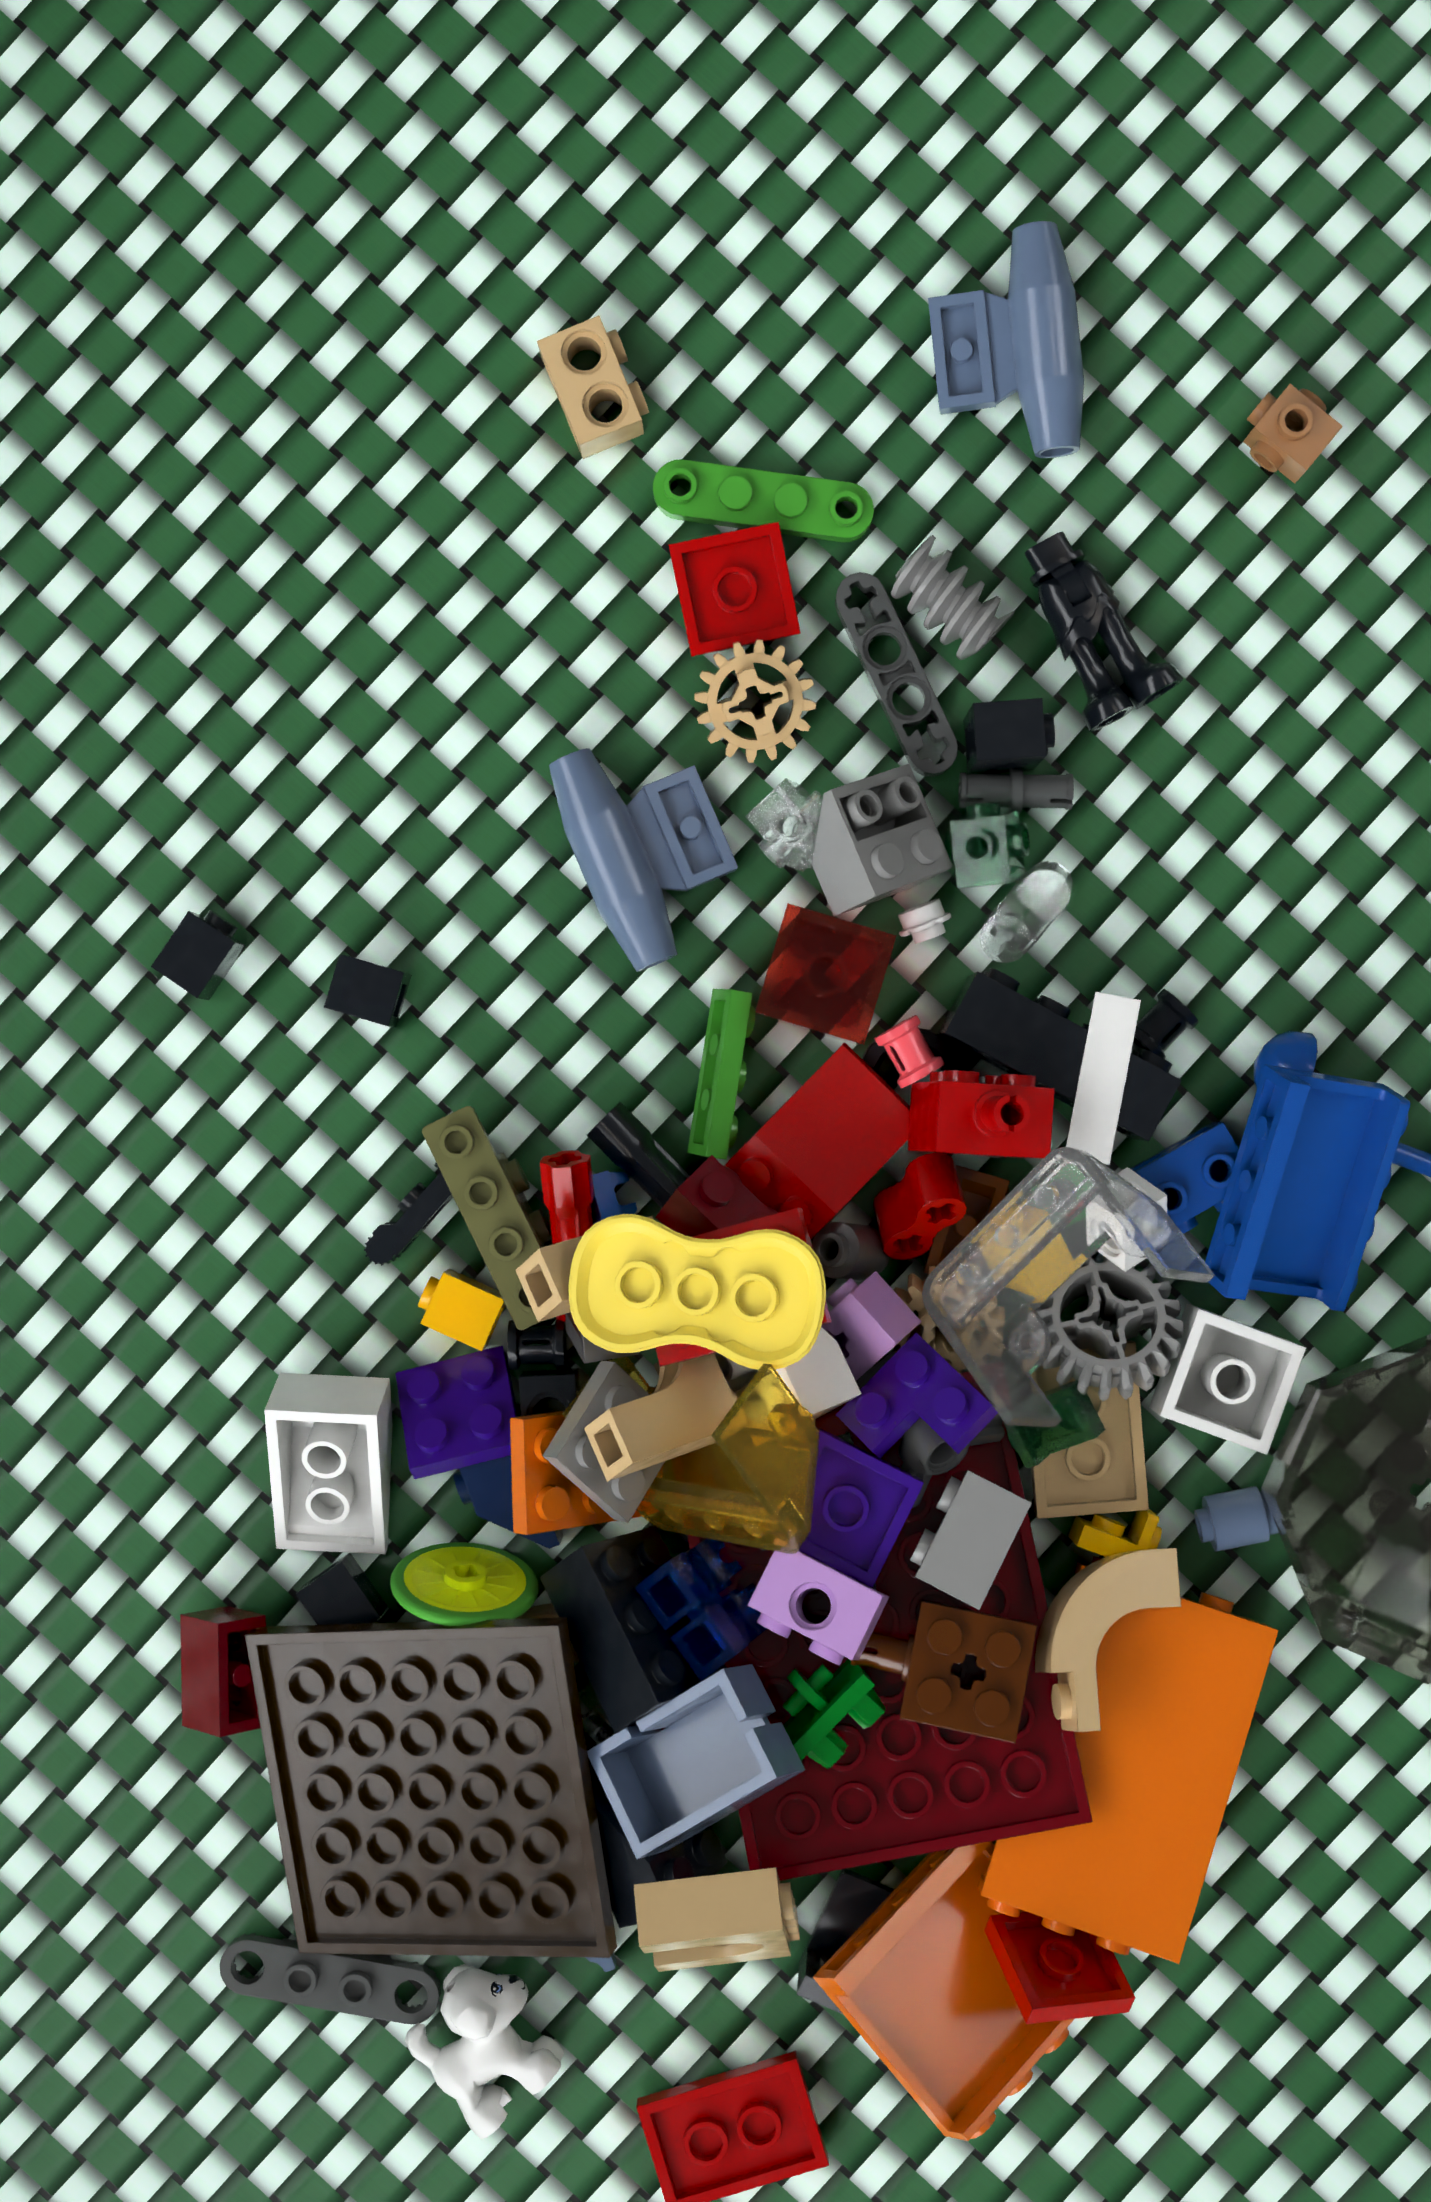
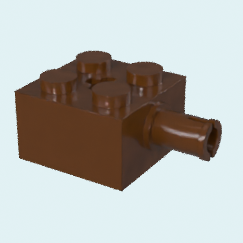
(934, 1693)

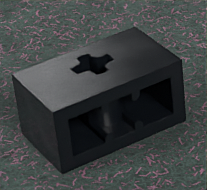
(1007, 735)

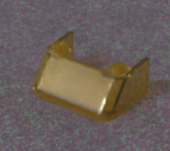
(752, 1482)

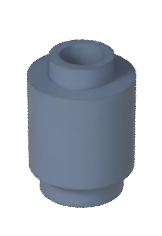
(1235, 1519)

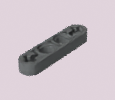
(902, 672)

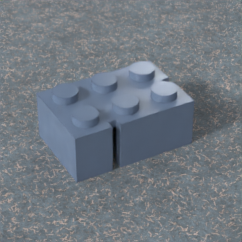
(700, 1767)

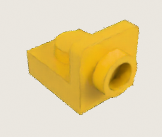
(1106, 1535)

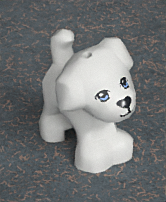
(480, 2010)

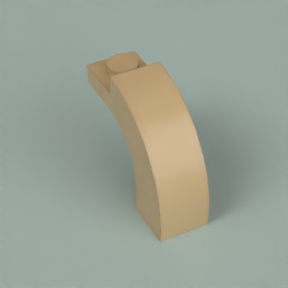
(1084, 1614)

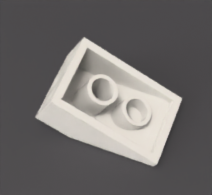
(330, 1462)

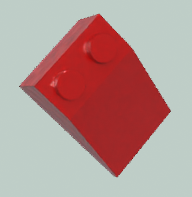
(825, 1140)

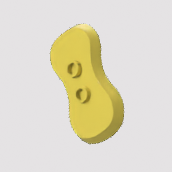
(737, 1295)

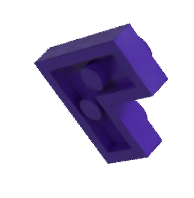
(913, 1386)

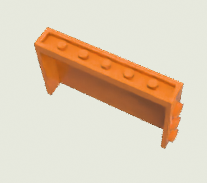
(1156, 1780)

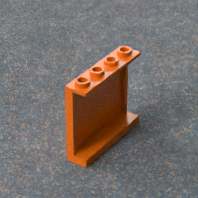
(935, 1998)

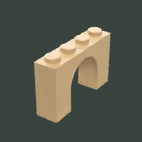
(652, 1429)
(716, 1919)

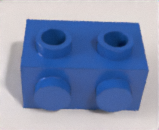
(1193, 1173)

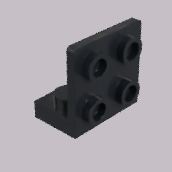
(846, 1909)

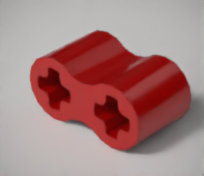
(919, 1206)

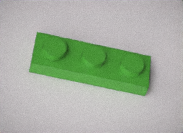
(721, 1073)

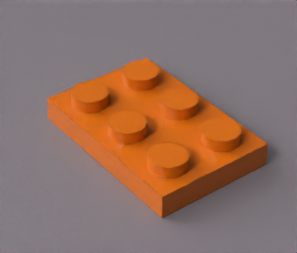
(540, 1493)

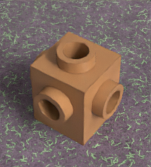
(1290, 431)

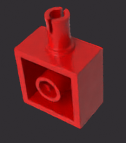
(978, 1118)

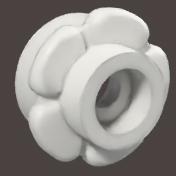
(924, 921)

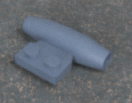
(1017, 344)
(637, 850)

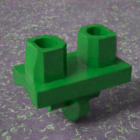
(822, 1704)

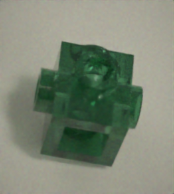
(987, 846)

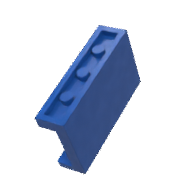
(1306, 1186)

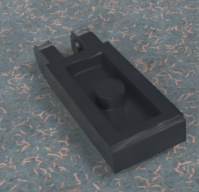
(419, 1210)

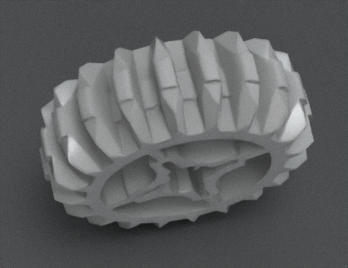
(1145, 1310)

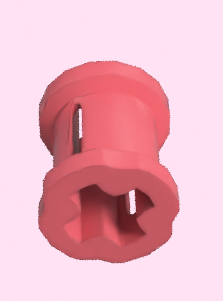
(909, 1051)

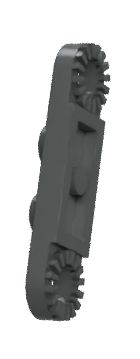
(332, 1982)

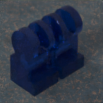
(691, 1588)

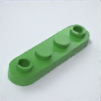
(759, 497)

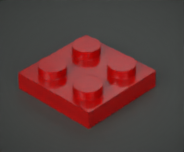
(734, 589)
(1057, 1973)

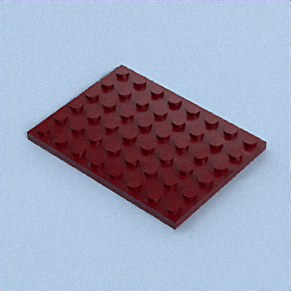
(902, 1781)

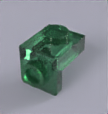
(1077, 1426)

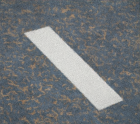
(1103, 1075)

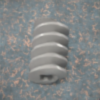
(948, 600)

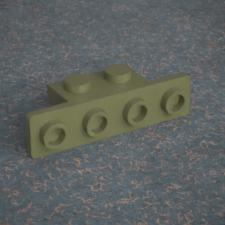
(491, 1203)

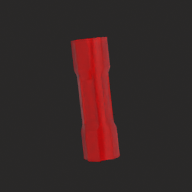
(567, 1195)

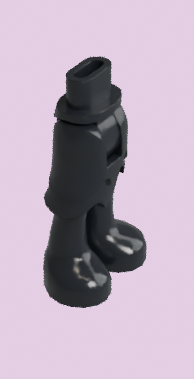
(1077, 607)

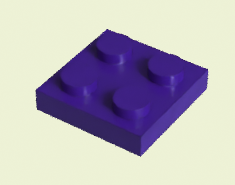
(457, 1411)
(857, 1508)

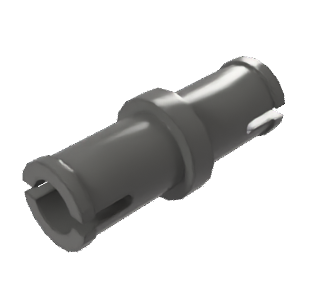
(1017, 790)

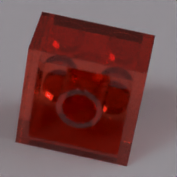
(825, 974)

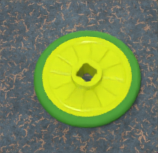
(463, 1584)

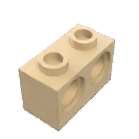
(583, 390)

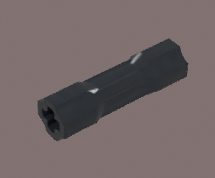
(638, 1154)

